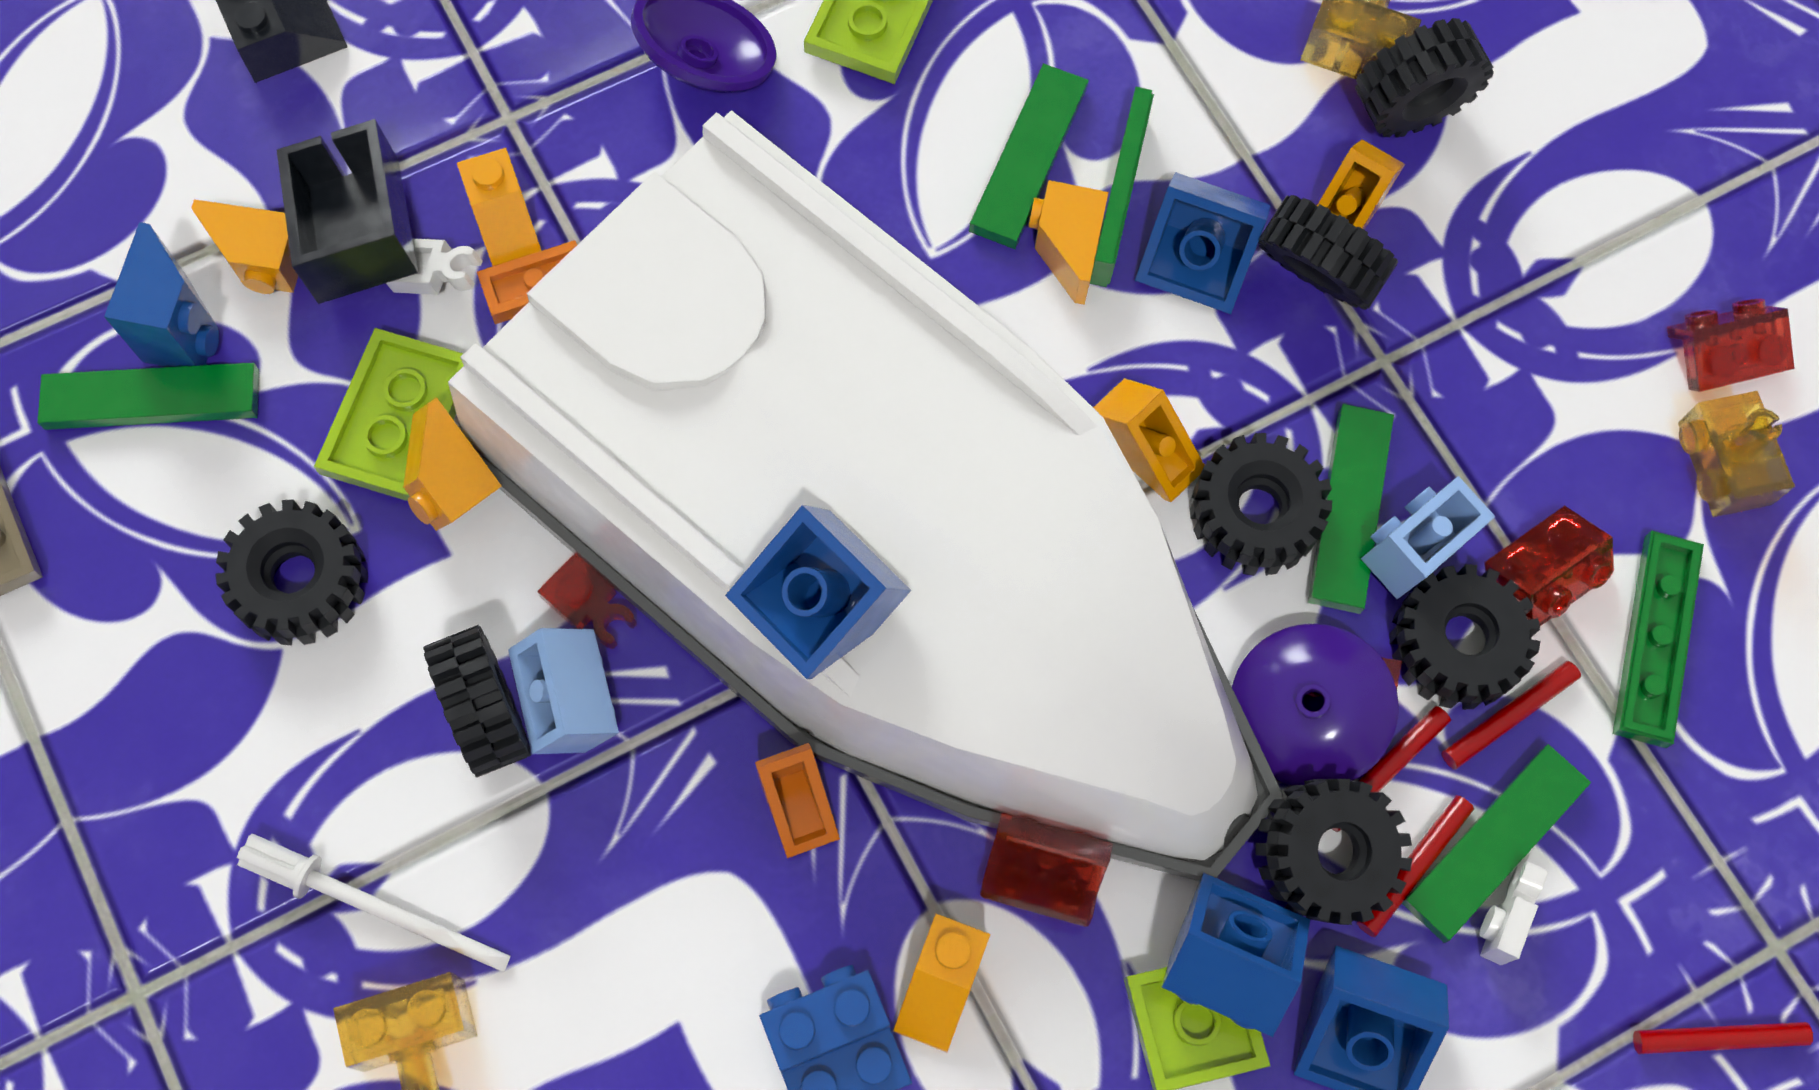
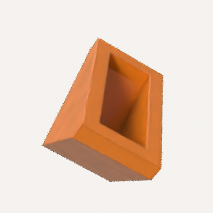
(797, 800)

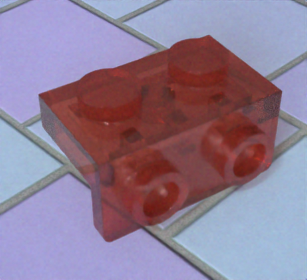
(1734, 344)
(1556, 563)
(1045, 869)

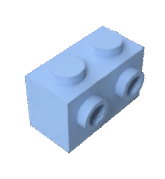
(1426, 539)
(563, 691)

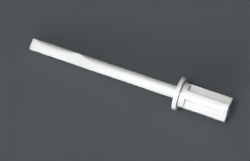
(303, 873)

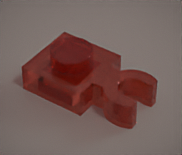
(583, 596)

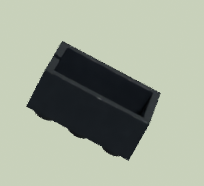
(344, 227)

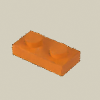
(508, 283)

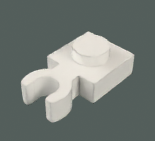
(437, 265)
(1510, 922)

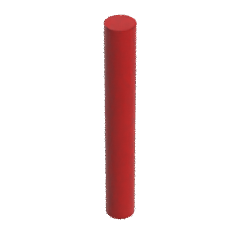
(1511, 715)
(1405, 749)
(1422, 858)
(1722, 1038)

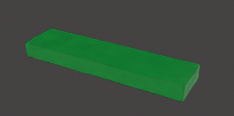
(1028, 156)
(1122, 187)
(148, 396)
(1357, 487)
(1658, 639)
(1496, 843)

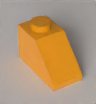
(1361, 183)
(499, 206)
(1069, 233)
(252, 244)
(1151, 437)
(443, 469)
(941, 982)

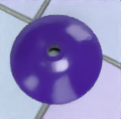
(705, 42)
(1357, 712)

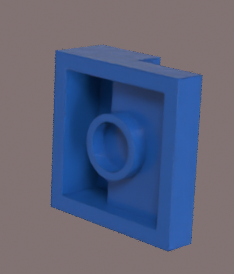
(835, 1036)

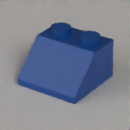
(1202, 242)
(159, 308)
(817, 591)
(1238, 955)
(1371, 1025)

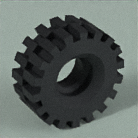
(1424, 77)
(1327, 251)
(1272, 470)
(267, 545)
(1443, 668)
(476, 701)
(1295, 859)

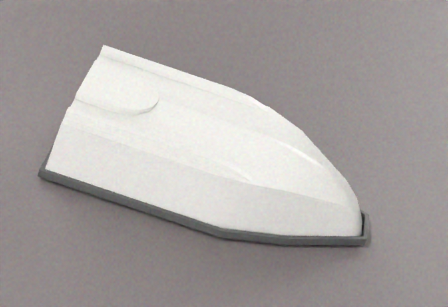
(776, 350)

